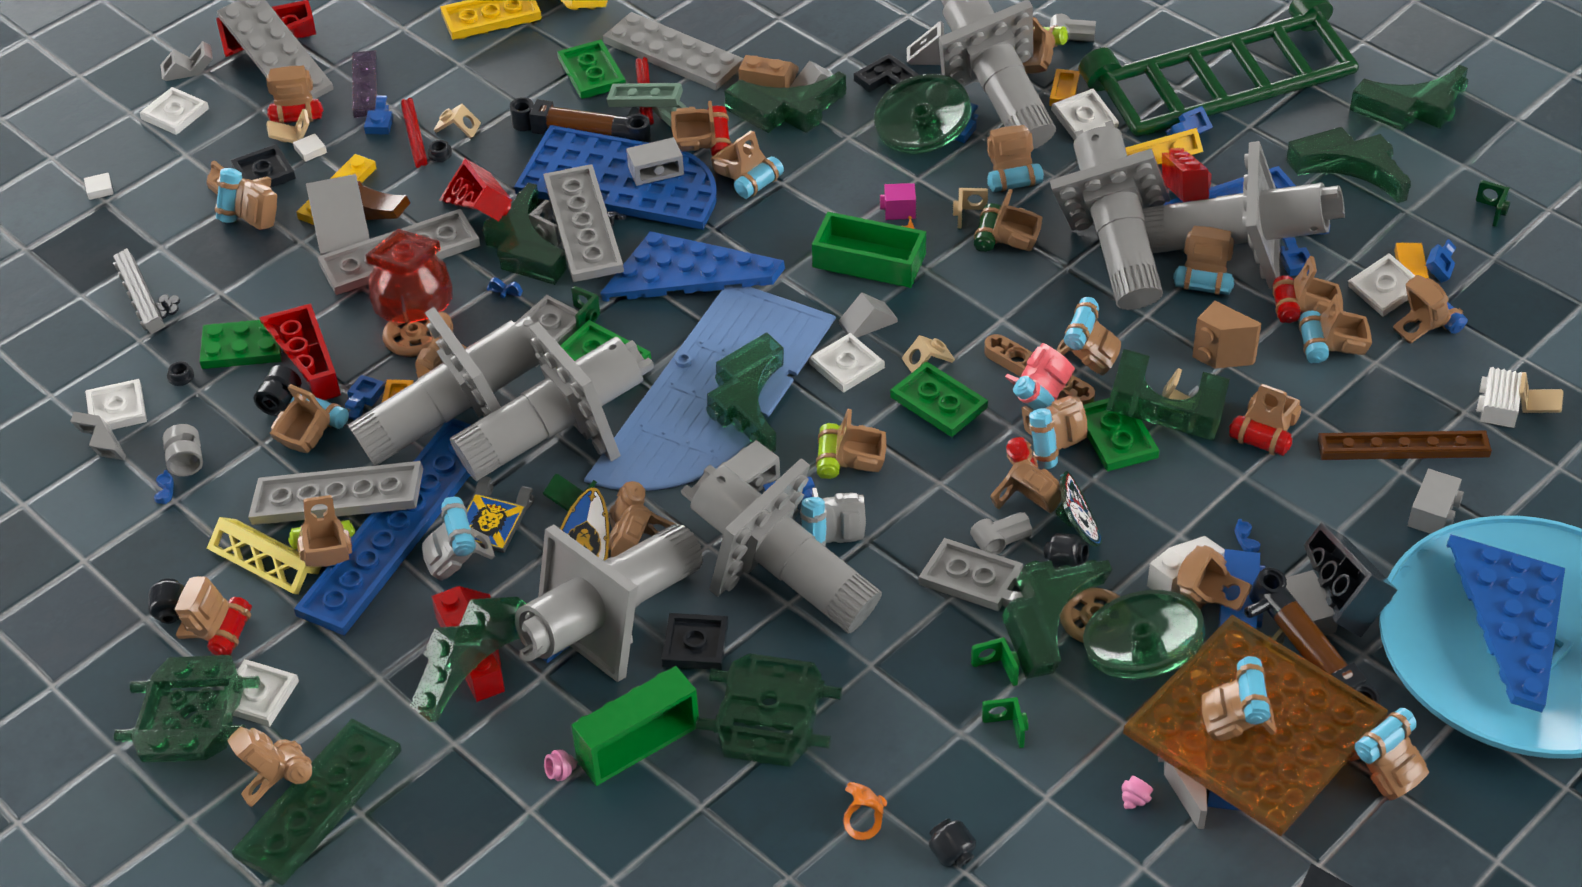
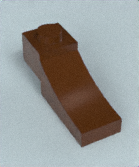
(382, 205)

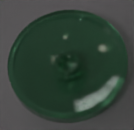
(922, 113)
(1144, 634)

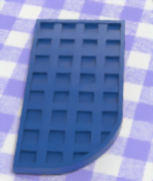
(676, 200)

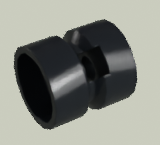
(273, 393)

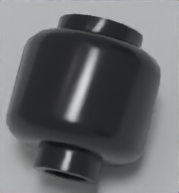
(1066, 550)
(163, 600)
(952, 843)

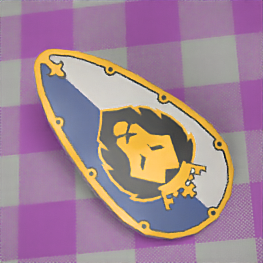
(589, 523)

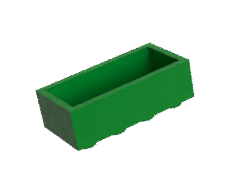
(869, 249)
(635, 725)

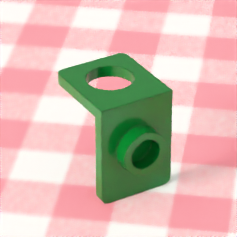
(1001, 652)
(1011, 712)

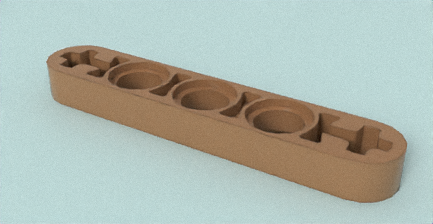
(1002, 349)

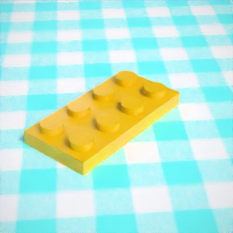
(482, 16)

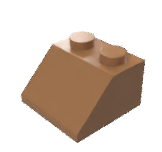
(767, 71)
(1225, 337)

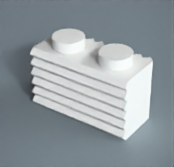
(1500, 397)

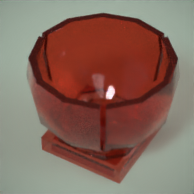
(408, 267)

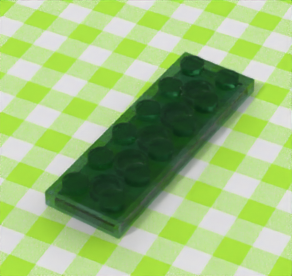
(312, 809)

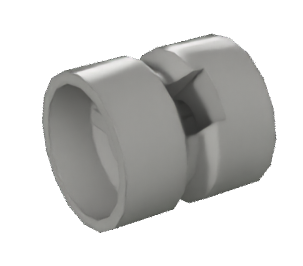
(182, 450)

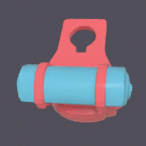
(1042, 378)

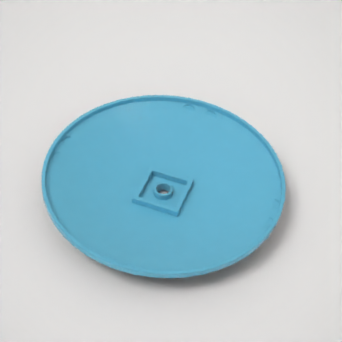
(1442, 651)

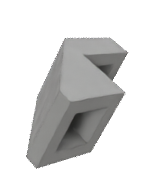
(181, 66)
(103, 439)

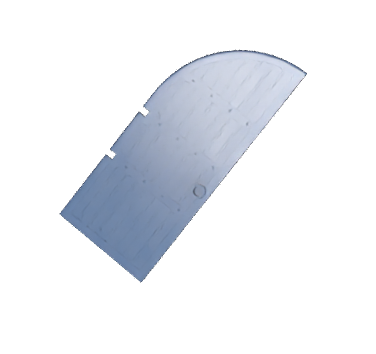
(670, 432)

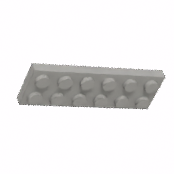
(270, 41)
(673, 50)
(583, 223)
(348, 266)
(352, 489)

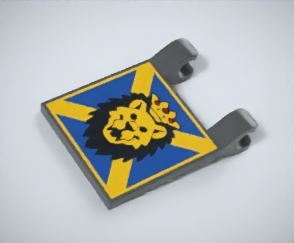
(495, 516)

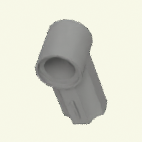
(1077, 29)
(995, 535)

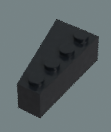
(1351, 581)

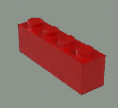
(295, 15)
(1185, 175)
(477, 190)
(302, 341)
(449, 609)

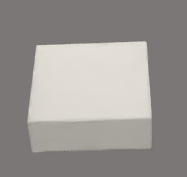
(309, 147)
(98, 186)

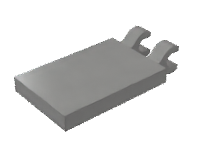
(972, 575)

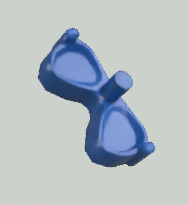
(497, 285)
(166, 482)
(1242, 531)

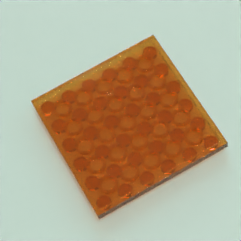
(1258, 772)

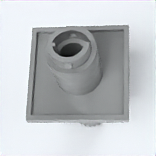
(991, 51)
(1111, 197)
(1254, 217)
(461, 382)
(567, 396)
(764, 532)
(595, 600)

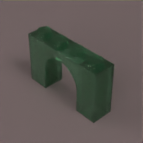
(1194, 415)

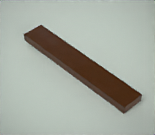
(1404, 445)

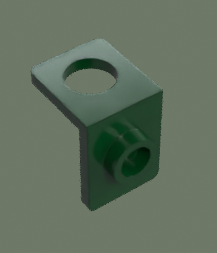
(1499, 202)
(587, 311)
(563, 491)

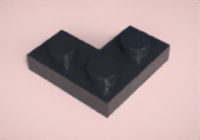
(882, 71)

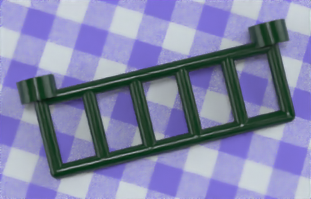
(1103, 71)

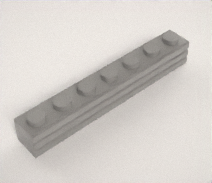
(138, 291)

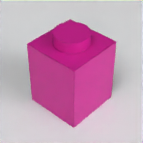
(898, 201)

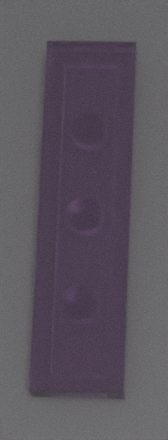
(364, 82)

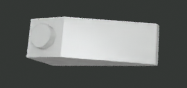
(1165, 568)

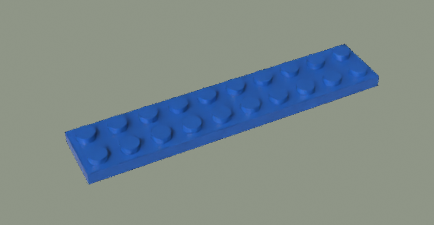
(385, 540)

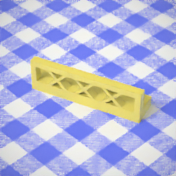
(260, 542)

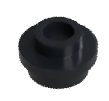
(439, 151)
(180, 373)

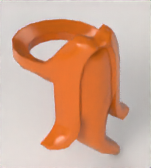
(866, 797)

